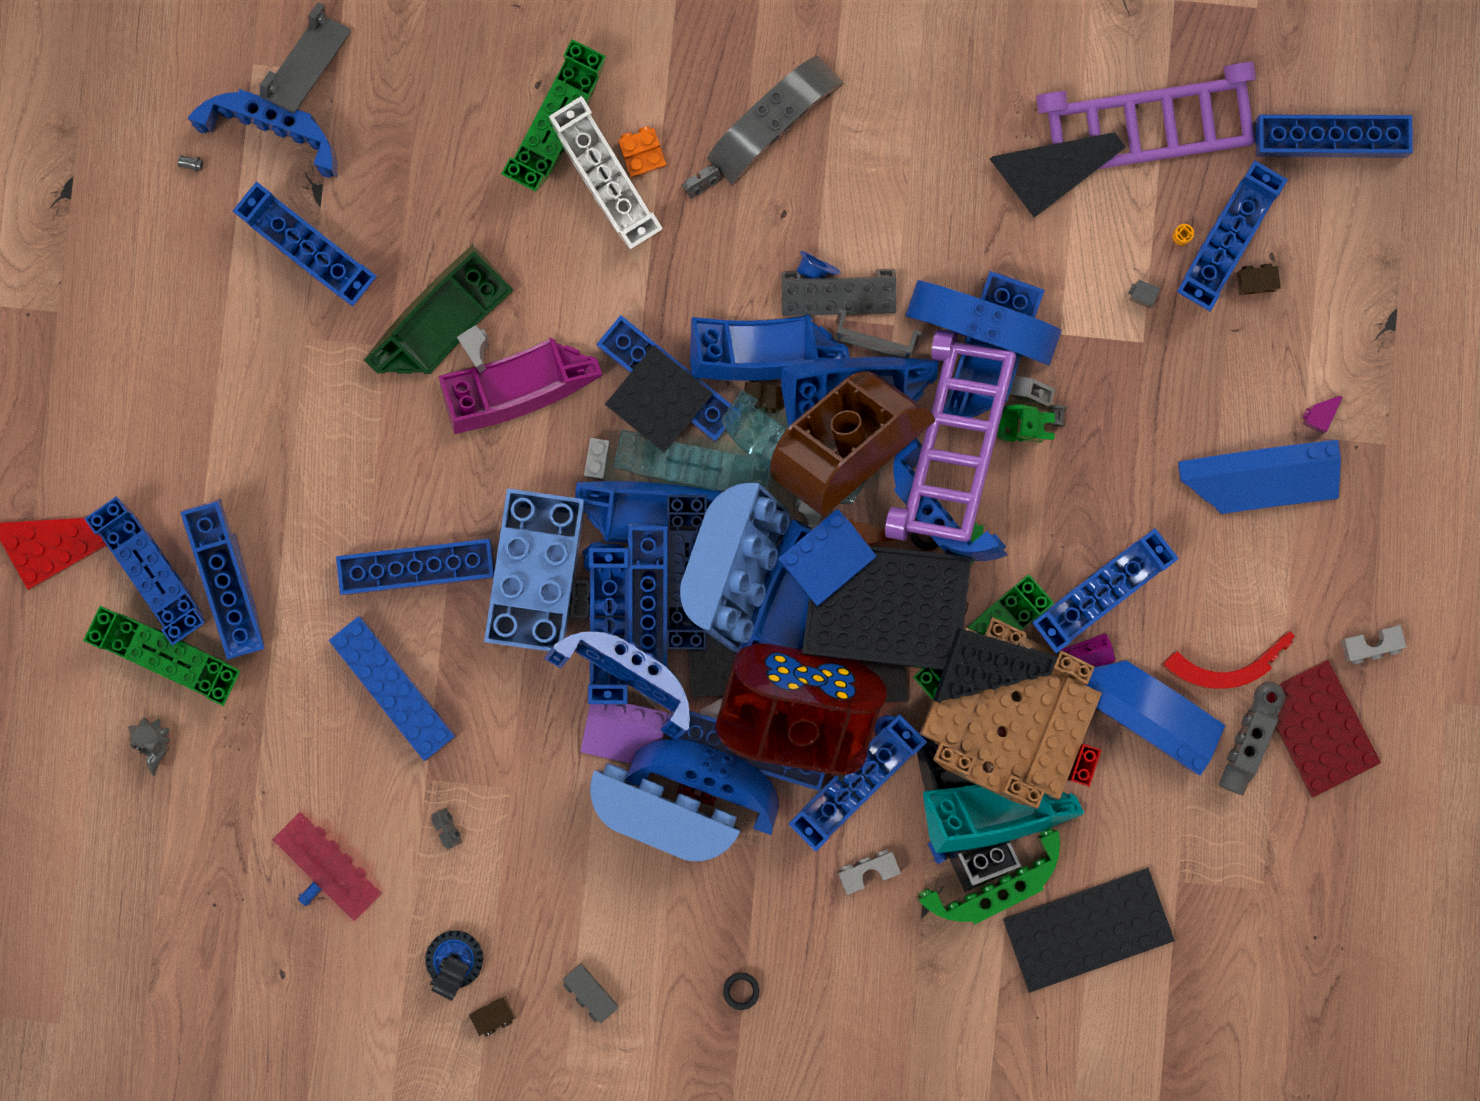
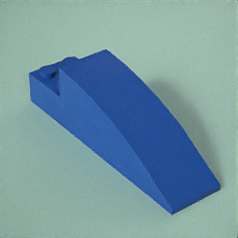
(224, 578)
(648, 588)

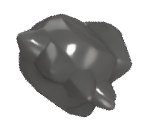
(151, 741)

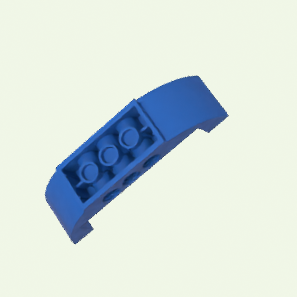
(244, 104)
(930, 510)
(147, 569)

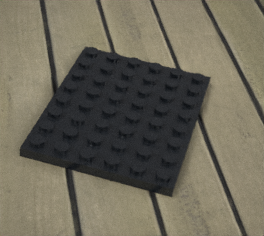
(893, 611)

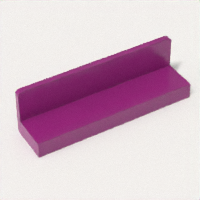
(1093, 651)

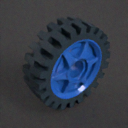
(455, 943)

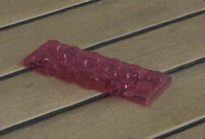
(327, 865)

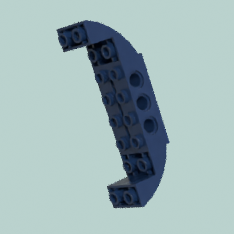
(684, 523)

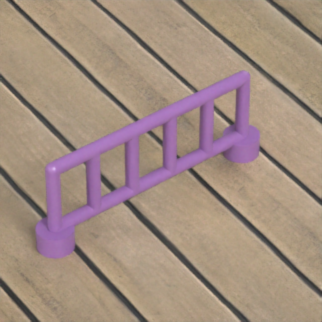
(1235, 78)
(946, 349)

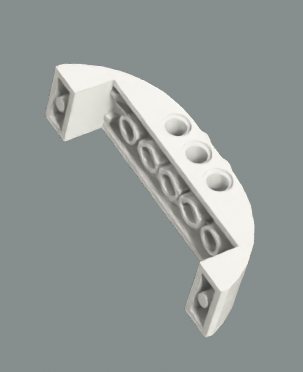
(603, 173)

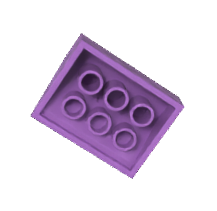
(621, 730)

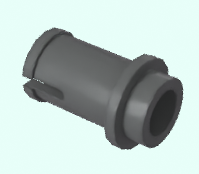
(190, 163)

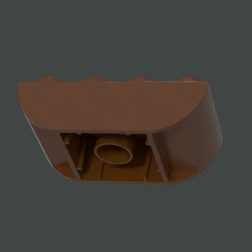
(846, 440)

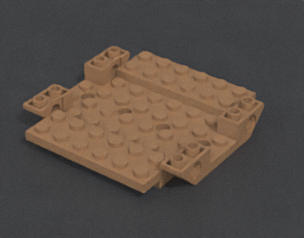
(1040, 728)

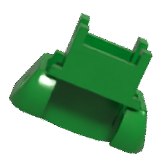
(1030, 426)

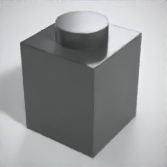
(1143, 293)

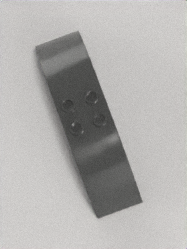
(772, 117)

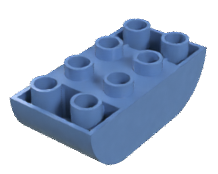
(732, 562)
(535, 570)
(658, 821)

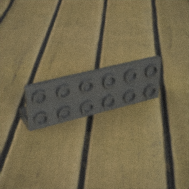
(305, 62)
(829, 295)

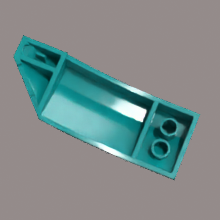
(979, 818)

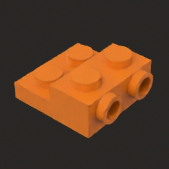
(641, 151)

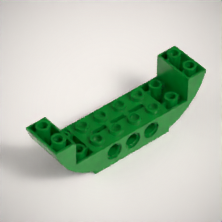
(541, 146)
(1016, 608)
(154, 652)
(1031, 877)

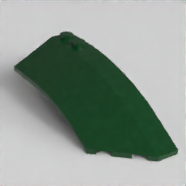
(439, 315)

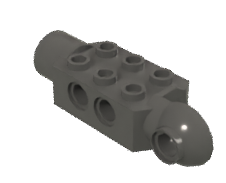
(1262, 718)

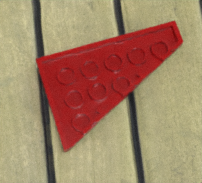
(47, 546)

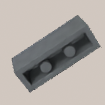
(590, 993)

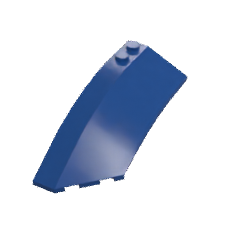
(810, 382)
(1266, 476)

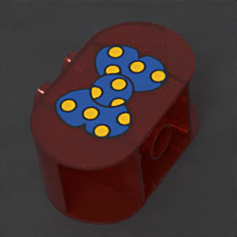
(799, 709)

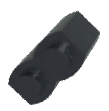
(581, 594)
(450, 977)

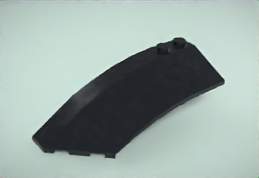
(975, 865)

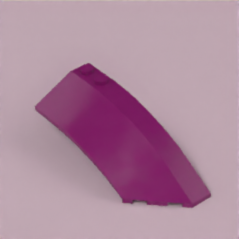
(515, 385)

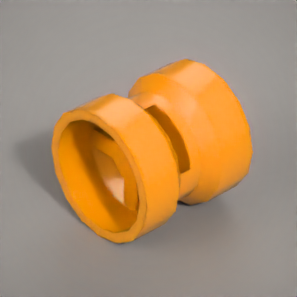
(1180, 237)

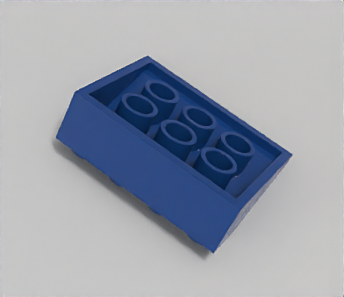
(827, 557)

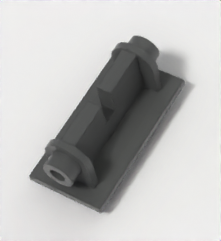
(709, 177)
(443, 820)

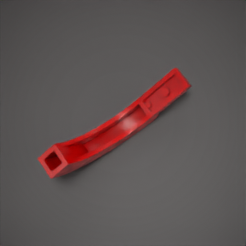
(1197, 676)

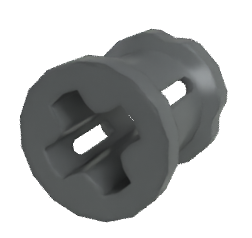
(1059, 415)

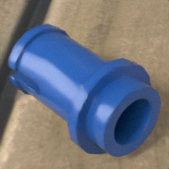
(938, 857)
(309, 894)

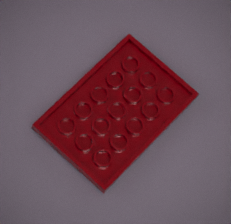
(1322, 730)

